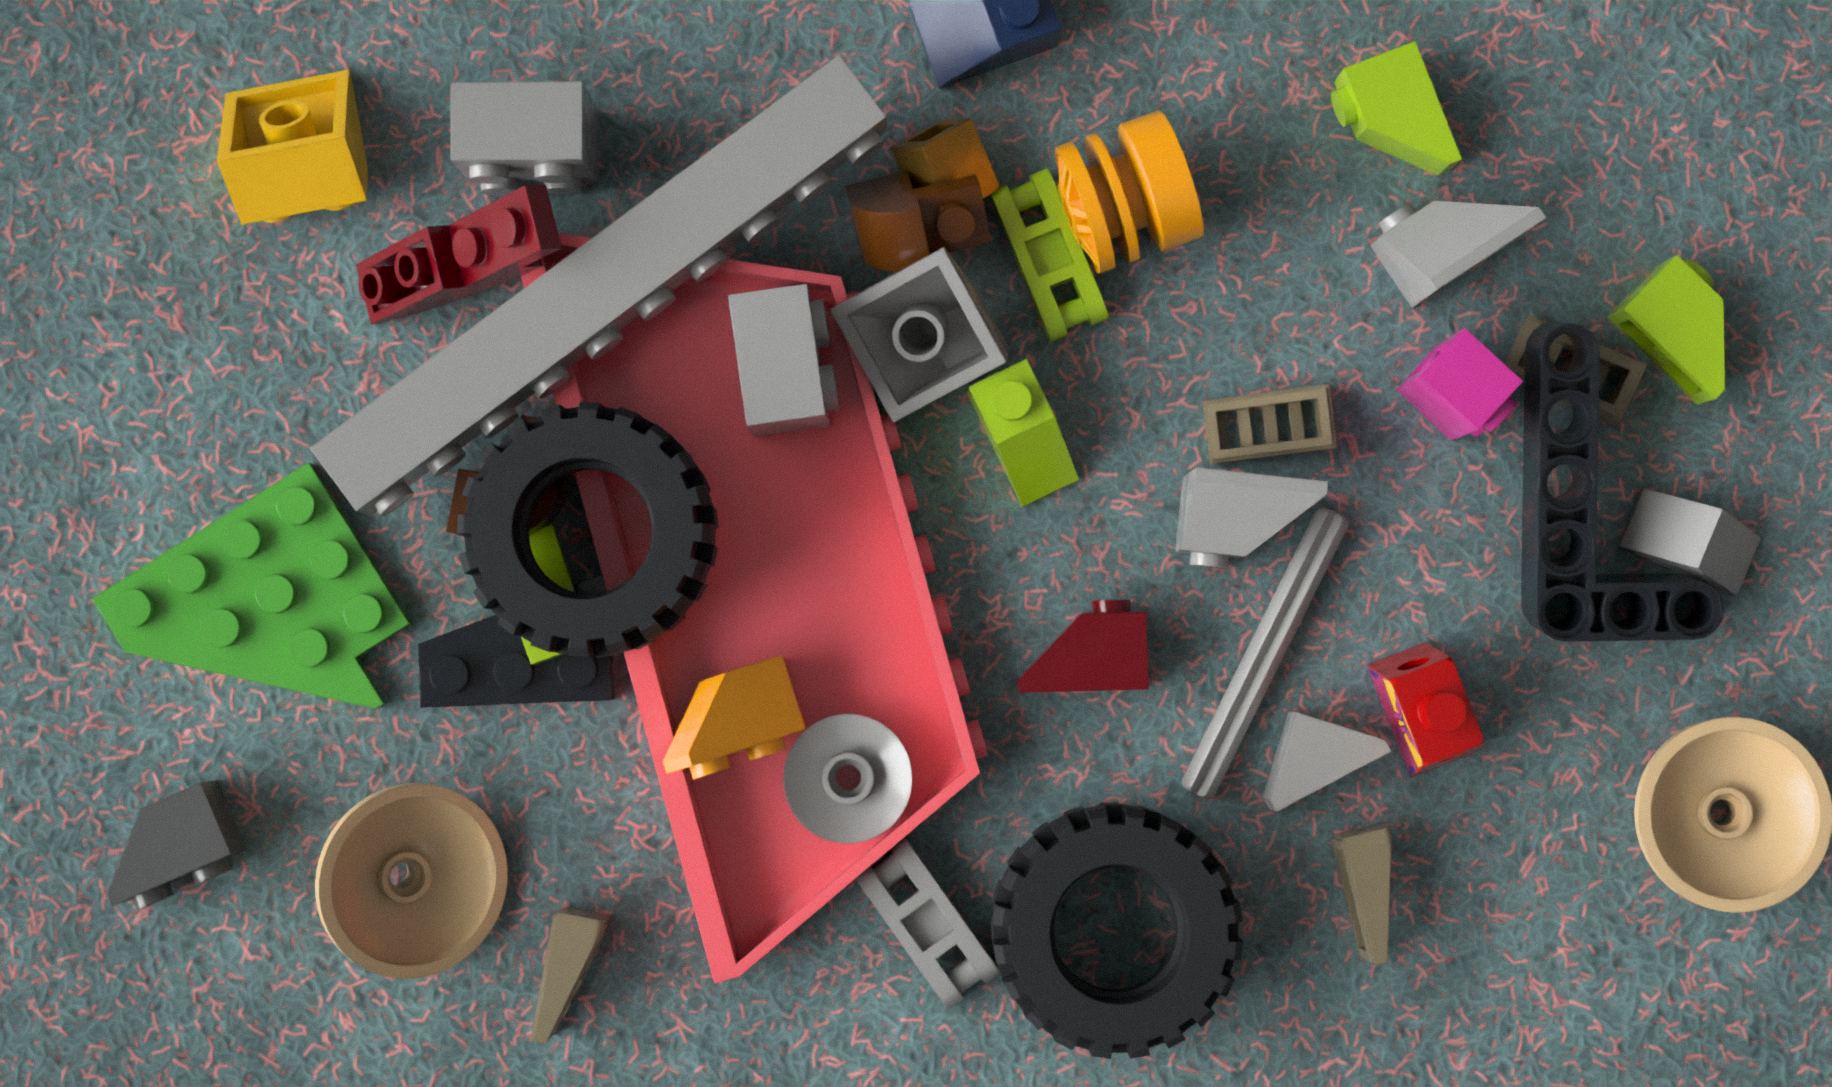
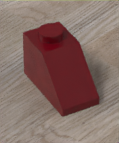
(1094, 653)

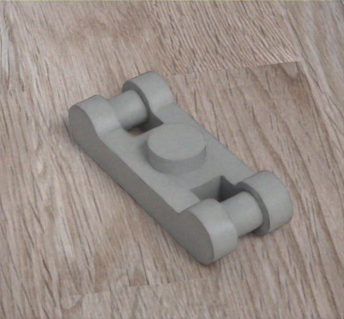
(927, 924)

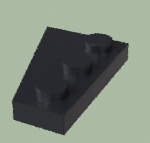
(492, 668)

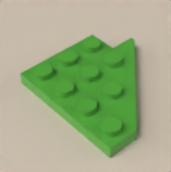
(265, 597)

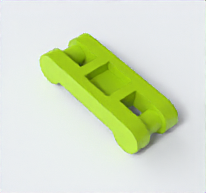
(1048, 255)

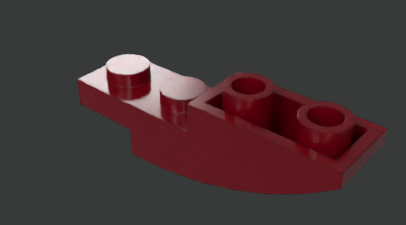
(460, 258)

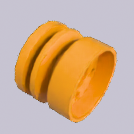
(1129, 192)

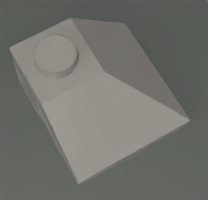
(1445, 241)
(921, 333)
(1237, 511)

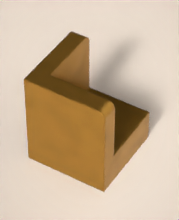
(945, 153)

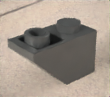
(174, 839)

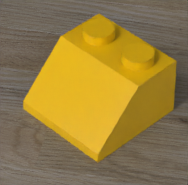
(293, 148)

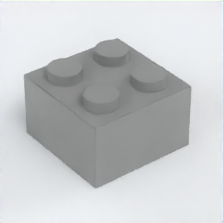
(524, 135)
(780, 360)

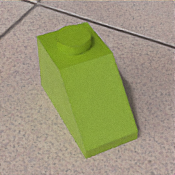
(1396, 109)
(1678, 326)
(1023, 432)

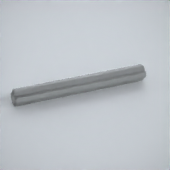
(1265, 653)

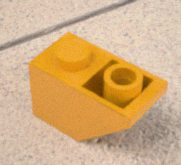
(734, 713)

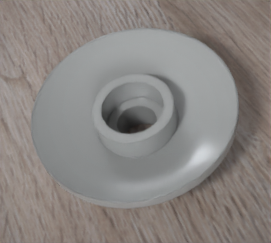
(826, 806)

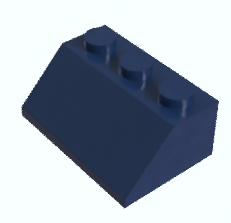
(982, 35)

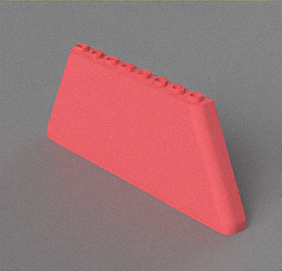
(806, 569)

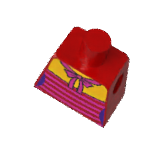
(1426, 707)

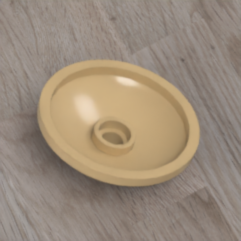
(1774, 821)
(443, 903)

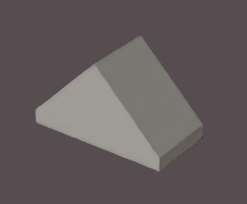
(1690, 539)
(1314, 756)

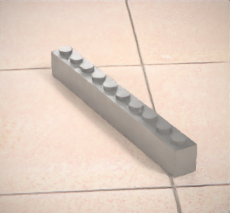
(601, 289)

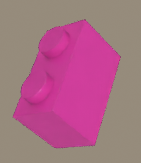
(1461, 387)

